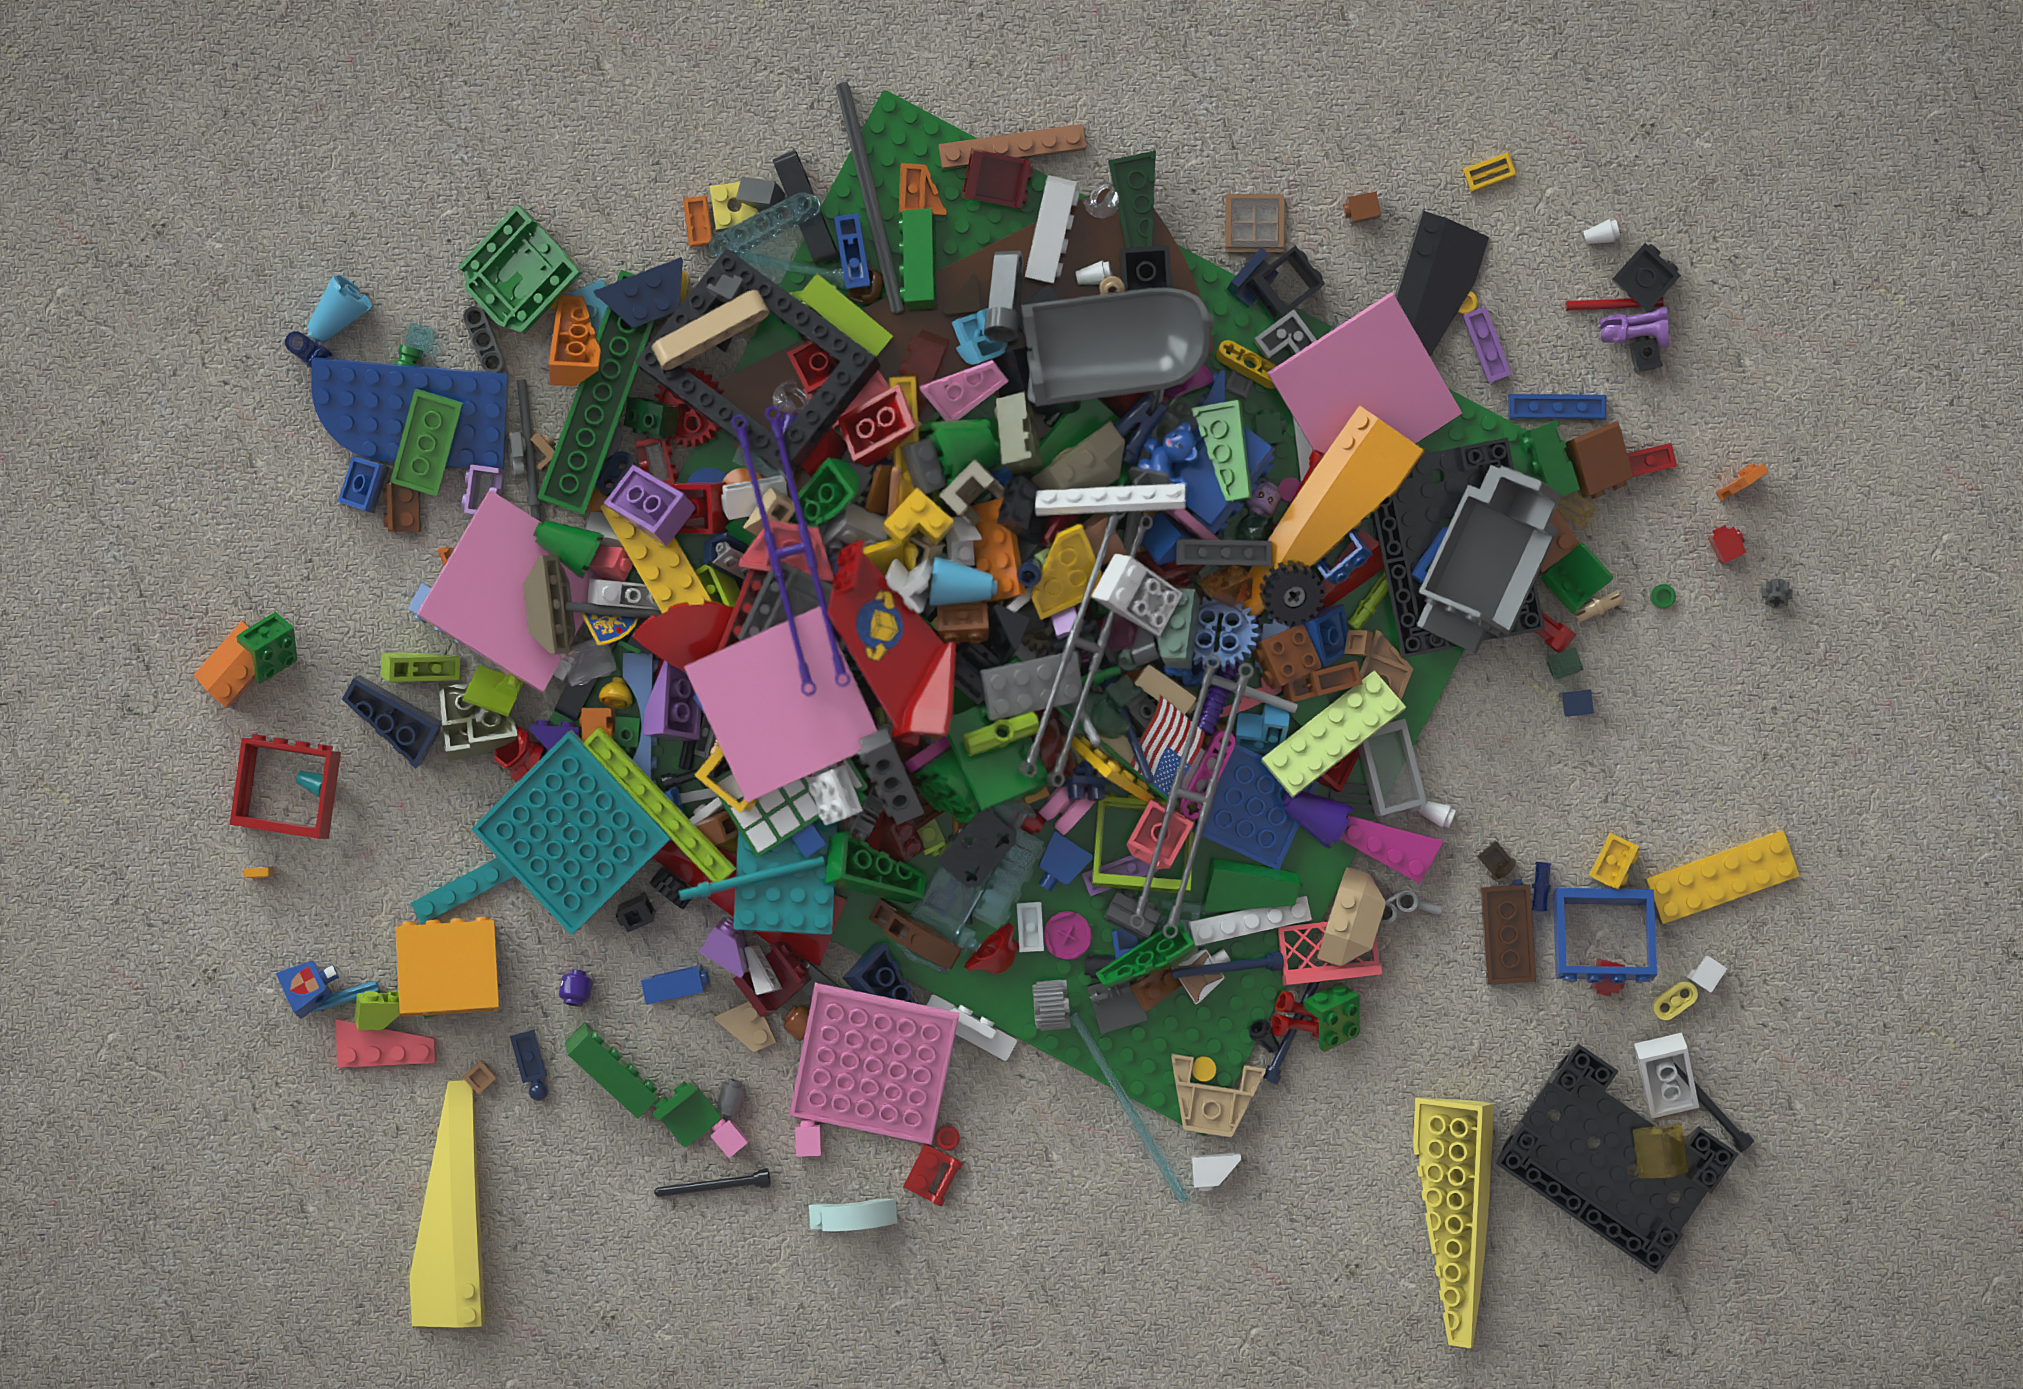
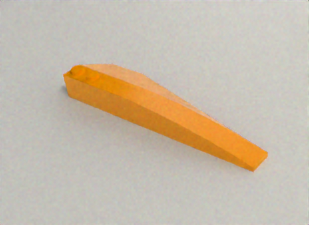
(1348, 483)

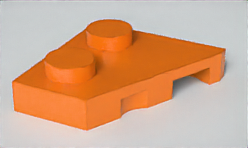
(918, 190)

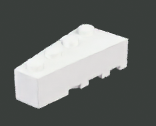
(1051, 229)

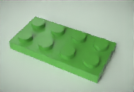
(426, 442)

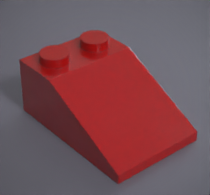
(877, 426)
(708, 515)

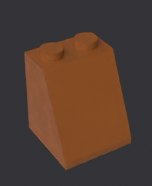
(1599, 460)

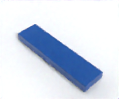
(1556, 406)

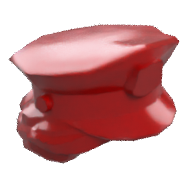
(519, 754)

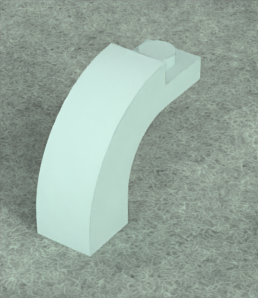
(853, 1216)

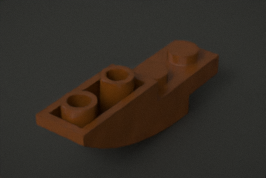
(914, 935)

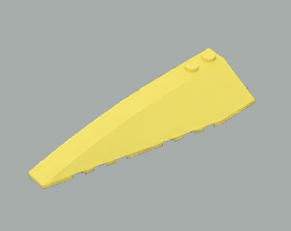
(1455, 1178)
(448, 1248)

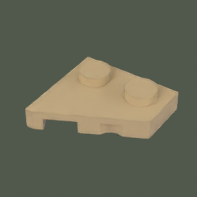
(747, 1026)

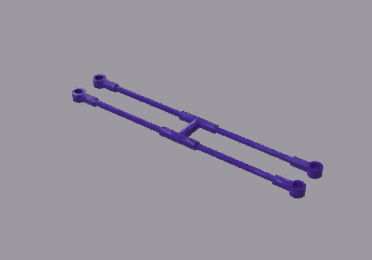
(777, 554)

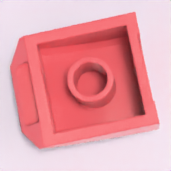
(1146, 833)

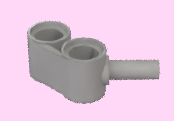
(1397, 910)

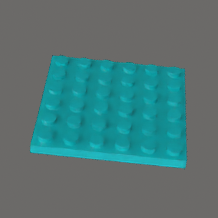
(570, 833)

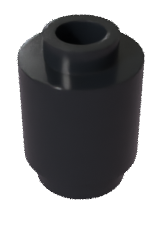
(1095, 963)

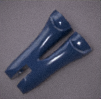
(1136, 441)

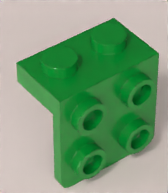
(1576, 577)
(1337, 1014)
(687, 1113)

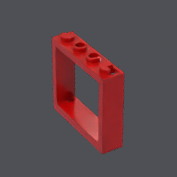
(245, 778)

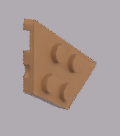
(1387, 664)

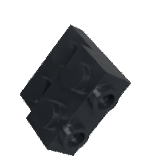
(1646, 276)
(1018, 510)

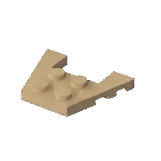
(1211, 1107)

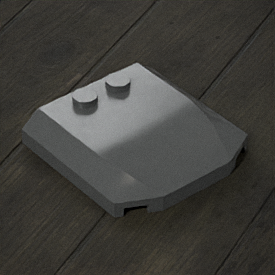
(769, 607)

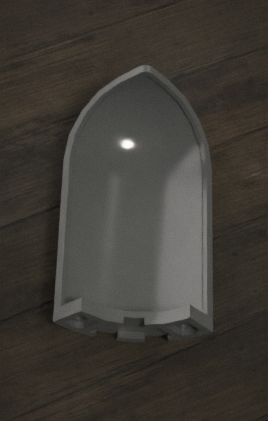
(1115, 343)

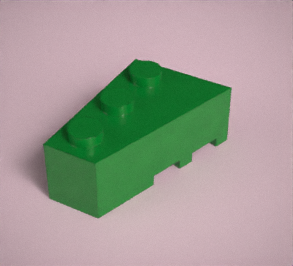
(1550, 458)

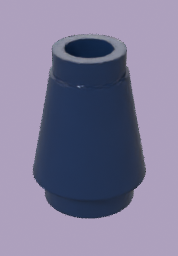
(1030, 572)

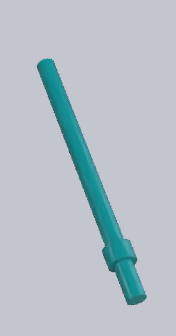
(705, 889)

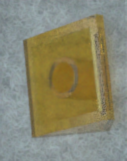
(1660, 1151)

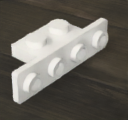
(978, 1030)

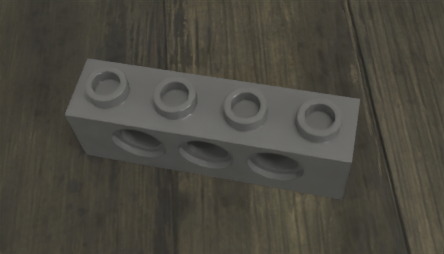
(891, 776)

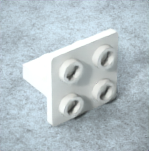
(911, 584)
(834, 795)

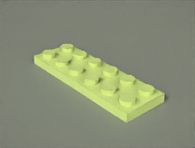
(1333, 734)

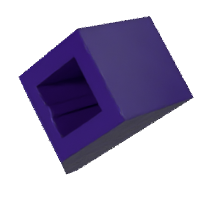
(551, 735)

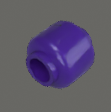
(575, 988)

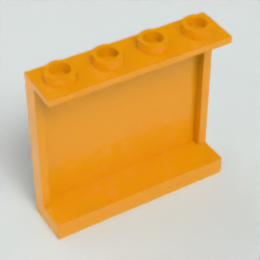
(447, 967)

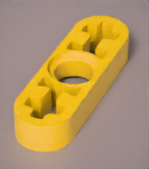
(1239, 366)

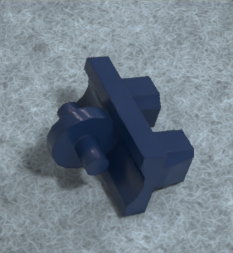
(1095, 785)

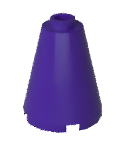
(1318, 815)

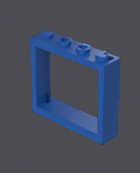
(1596, 974)

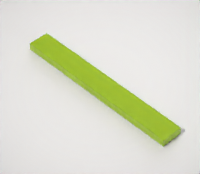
(659, 806)

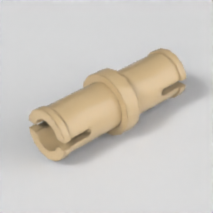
(1598, 606)

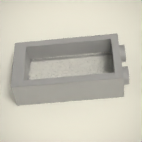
(1392, 771)

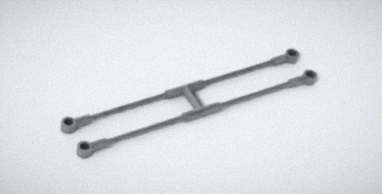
(1074, 640)
(1176, 791)

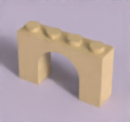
(1155, 683)

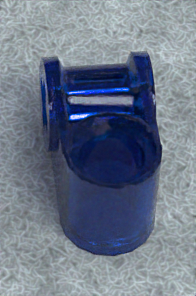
(309, 350)

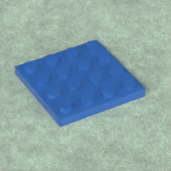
(1250, 812)

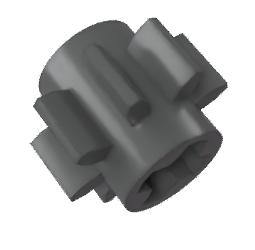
(1777, 593)

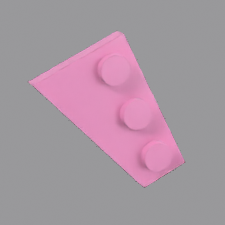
(964, 390)

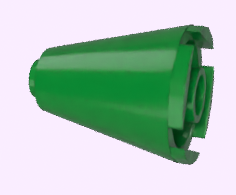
(572, 544)

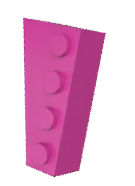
(1395, 847)

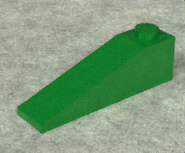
(827, 492)
(1149, 957)

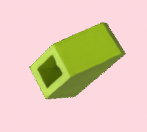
(376, 1009)

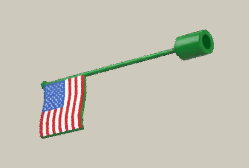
(1161, 743)

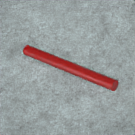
(1605, 304)

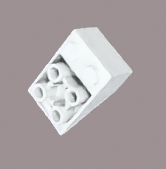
(1137, 594)

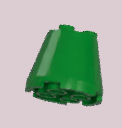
(960, 444)
(947, 787)

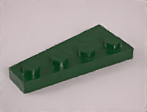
(1134, 182)

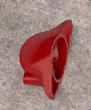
(995, 952)

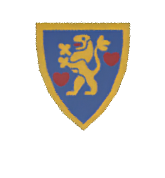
(608, 628)

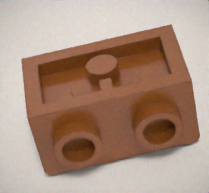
(402, 508)
(963, 623)
(1155, 987)

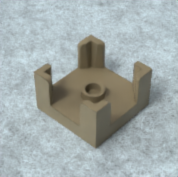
(968, 488)

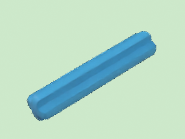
(348, 995)

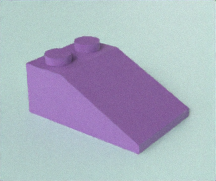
(650, 505)
(671, 707)

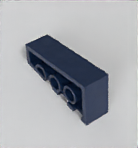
(399, 722)
(879, 975)

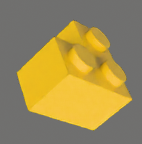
(920, 514)

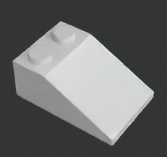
(1662, 1085)

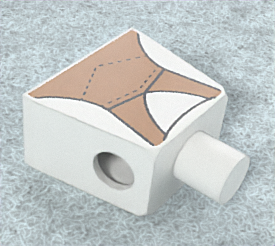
(1202, 985)

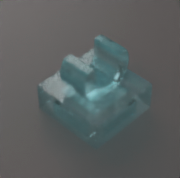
(419, 337)
(965, 940)

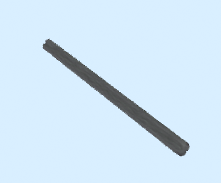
(870, 198)

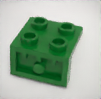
(271, 645)

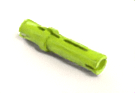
(1368, 606)

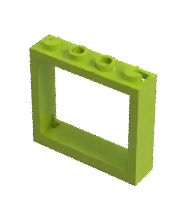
(1134, 882)

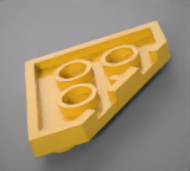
(1065, 573)
(1111, 768)

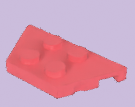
(787, 535)

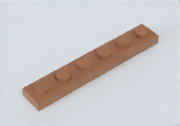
(1019, 145)

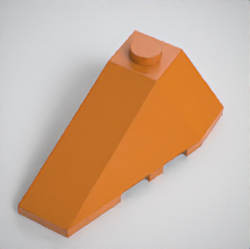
(574, 344)

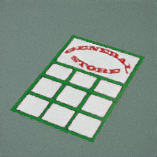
(781, 810)

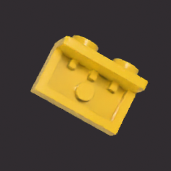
(1614, 861)

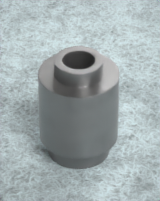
(731, 1097)

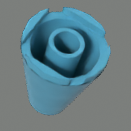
(337, 309)
(959, 583)

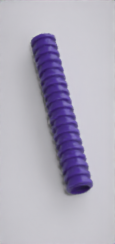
(1218, 696)

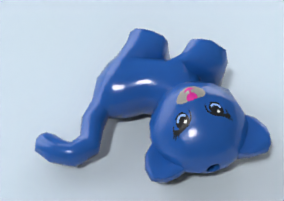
(1177, 447)

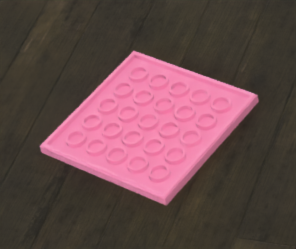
(1367, 364)
(482, 592)
(763, 717)
(873, 1063)

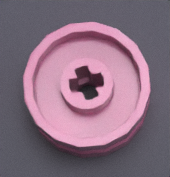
(1070, 809)

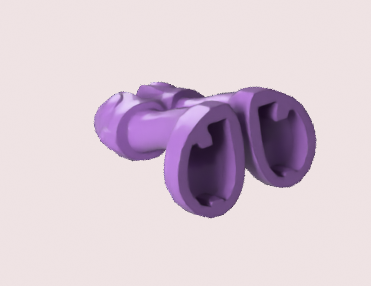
(1621, 327)

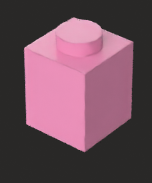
(728, 1137)
(808, 1139)

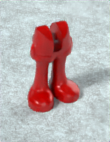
(1282, 1023)

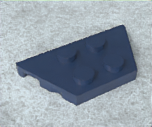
(645, 295)

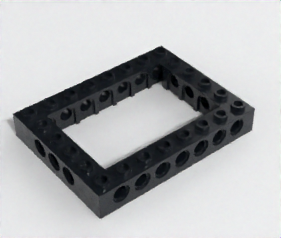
(851, 375)

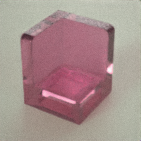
(1122, 633)

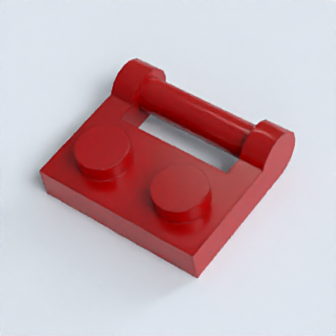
(925, 1171)

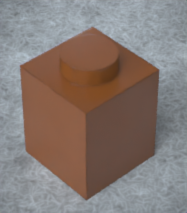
(1362, 207)

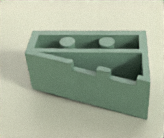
(1179, 634)

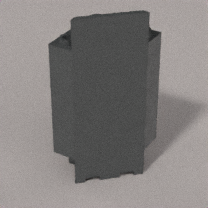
(1489, 558)

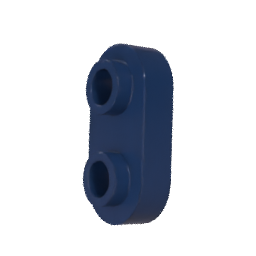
(612, 473)

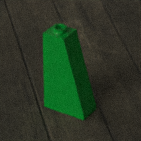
(1248, 886)

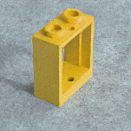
(706, 770)

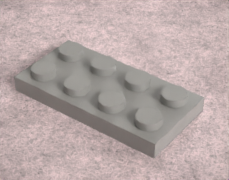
(1028, 686)

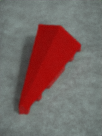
(1358, 576)

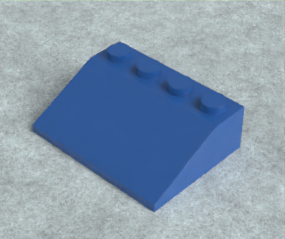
(1205, 492)

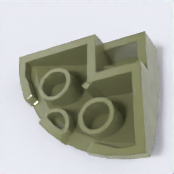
(470, 728)

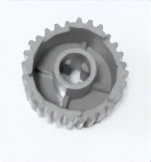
(1051, 1005)

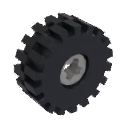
(1276, 594)

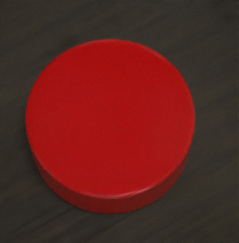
(947, 1137)

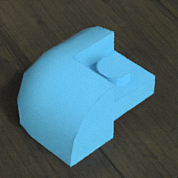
(974, 344)

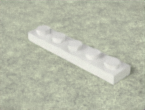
(1247, 922)

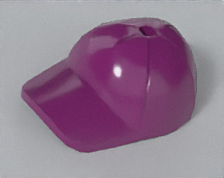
(1198, 380)

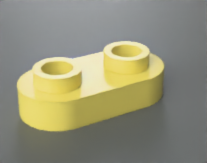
(1675, 1002)

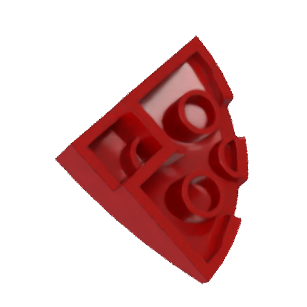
(685, 632)

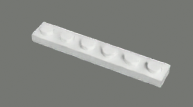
(1110, 499)

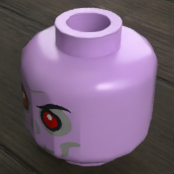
(1264, 499)

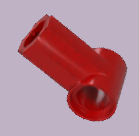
(1555, 634)

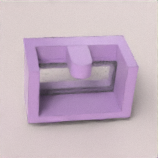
(480, 481)

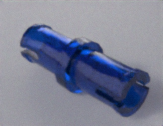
(1541, 886)

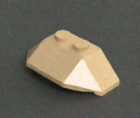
(1352, 919)

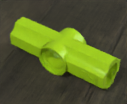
(986, 738)

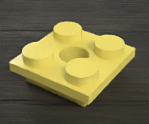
(721, 196)

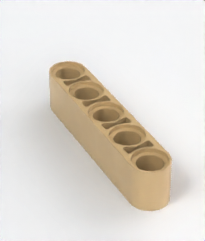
(710, 329)

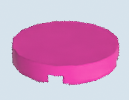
(1067, 935)

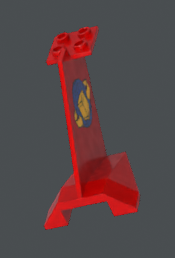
(893, 648)

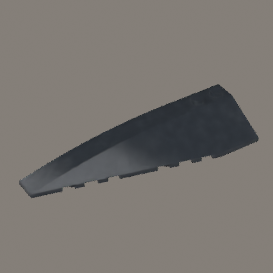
(1438, 275)

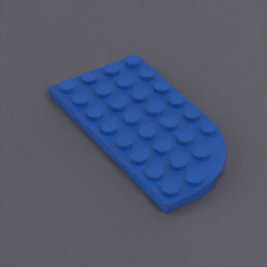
(370, 401)

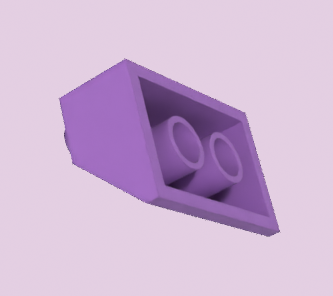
(727, 947)

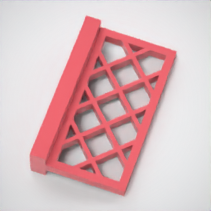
(1322, 973)

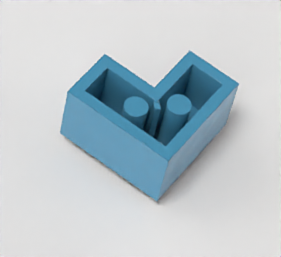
(1263, 731)

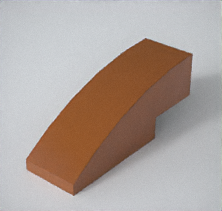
(1323, 682)

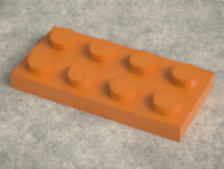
(997, 552)

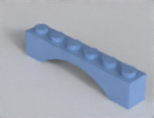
(639, 674)

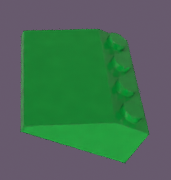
(1074, 428)
(995, 772)

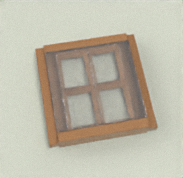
(1254, 223)

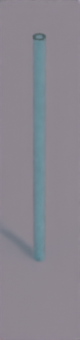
(1128, 1107)

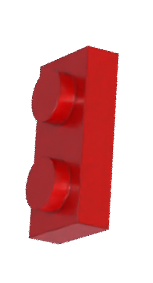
(1652, 459)

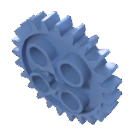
(1240, 635)

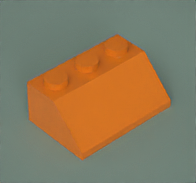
(228, 670)

